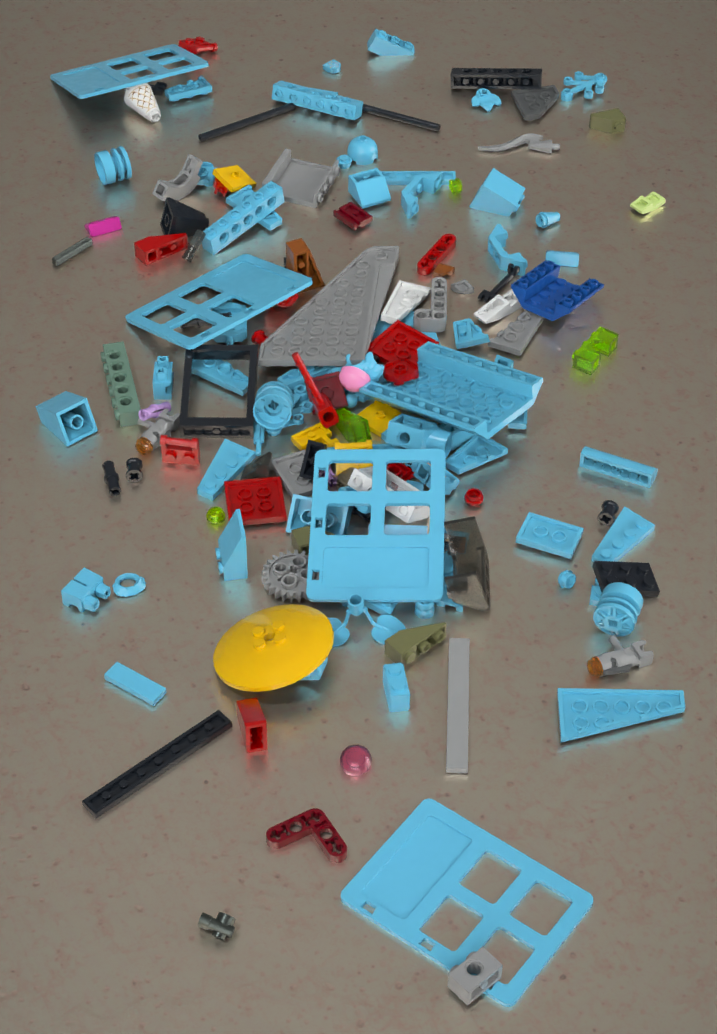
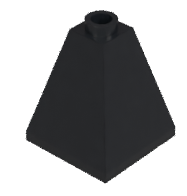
(181, 218)

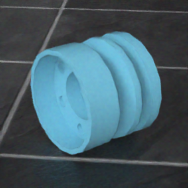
(113, 165)
(273, 405)
(618, 609)

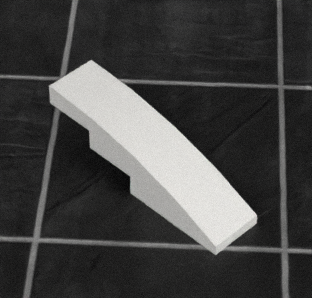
(498, 308)

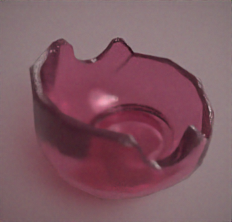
(355, 760)

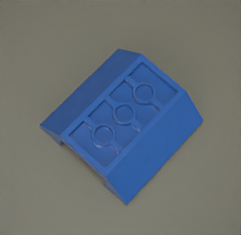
(551, 296)

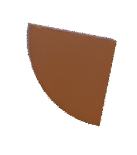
(443, 270)

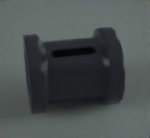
(134, 468)
(609, 509)

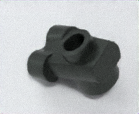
(221, 926)

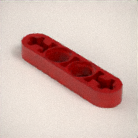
(439, 256)

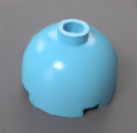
(363, 150)

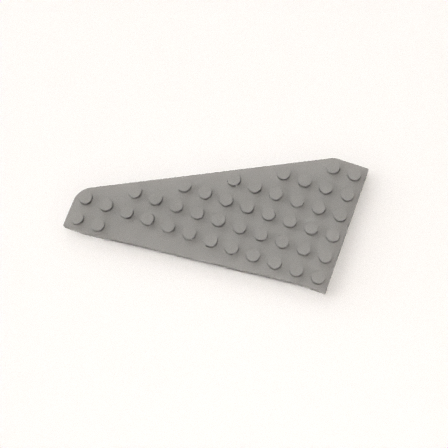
(338, 317)

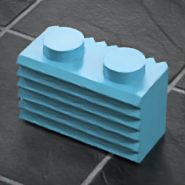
(396, 687)

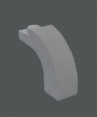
(181, 184)

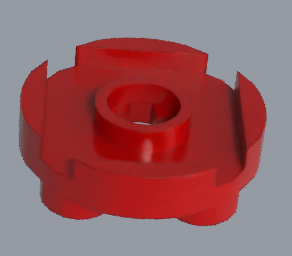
(400, 372)

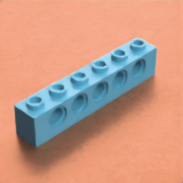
(317, 100)
(242, 217)

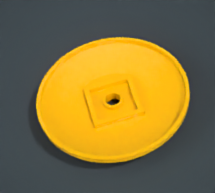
(298, 647)

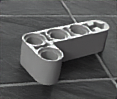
(435, 318)

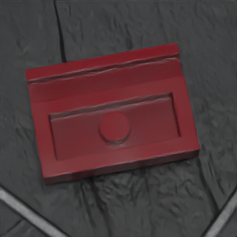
(353, 216)

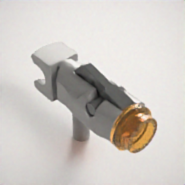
(151, 438)
(620, 659)

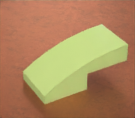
(648, 203)

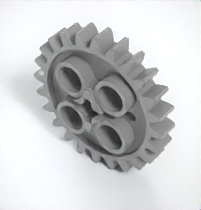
(287, 575)

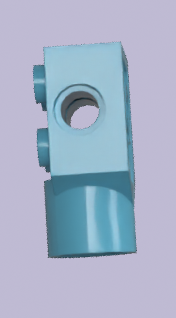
(417, 433)

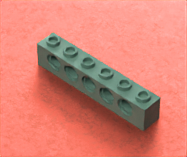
(121, 383)

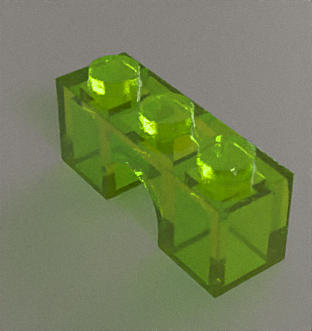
(589, 354)

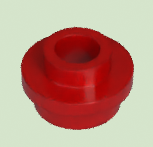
(473, 497)

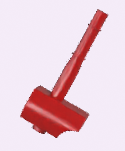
(320, 401)

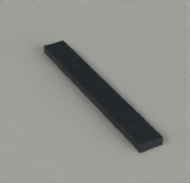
(156, 764)

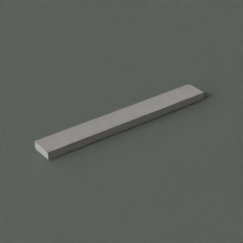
(458, 706)

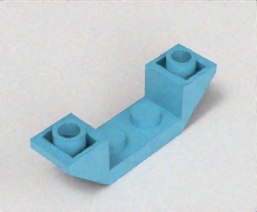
(426, 182)
(496, 241)

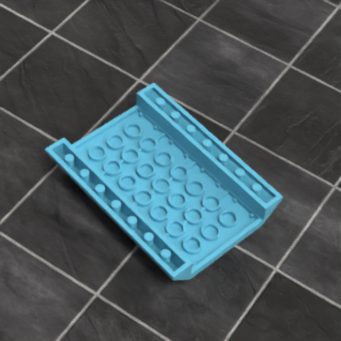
(461, 391)

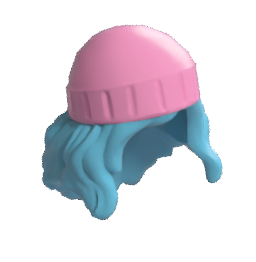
(356, 376)

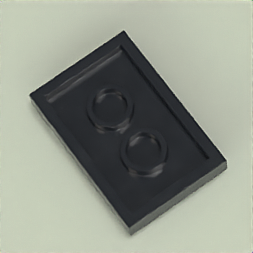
(633, 573)

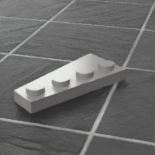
(517, 334)

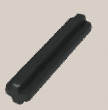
(72, 251)

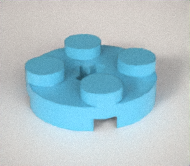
(206, 175)

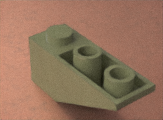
(412, 642)

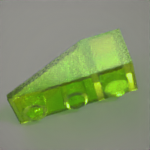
(353, 426)

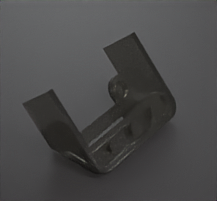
(470, 558)

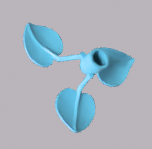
(384, 628)

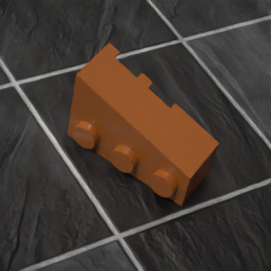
(301, 261)

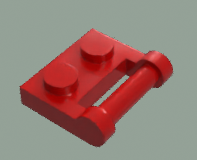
(197, 45)
(180, 450)

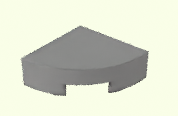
(462, 287)

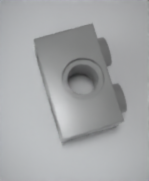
(470, 986)

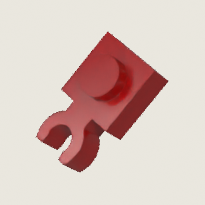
(219, 187)

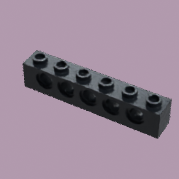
(496, 78)

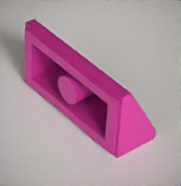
(103, 226)

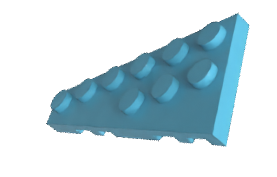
(601, 710)

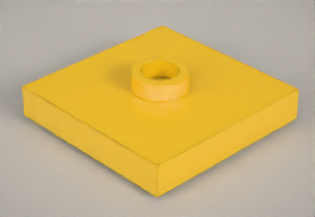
(233, 178)
(378, 416)

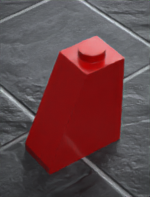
(252, 725)

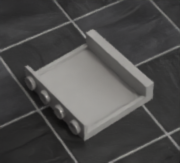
(302, 180)

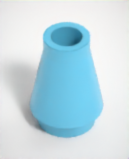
(545, 219)

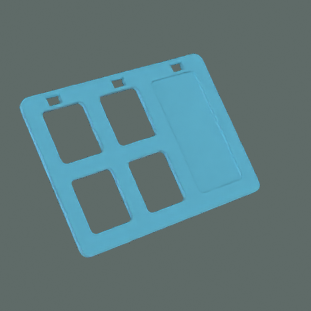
(101, 78)
(243, 278)
(377, 563)
(425, 867)

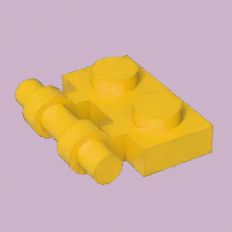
(314, 433)

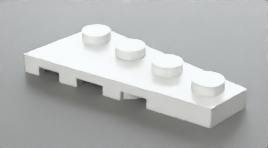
(404, 300)

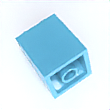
(498, 195)
(67, 417)

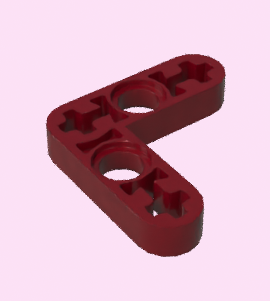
(314, 828)

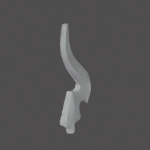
(533, 140)

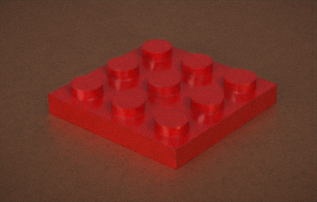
(399, 342)
(258, 500)

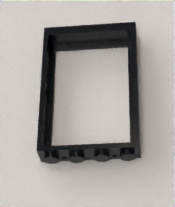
(216, 426)

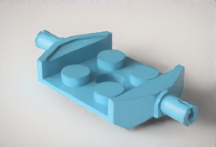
(237, 333)

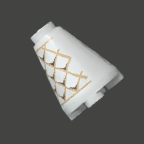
(142, 101)

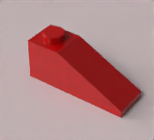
(159, 247)

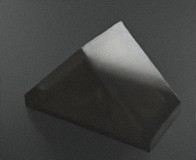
(259, 468)

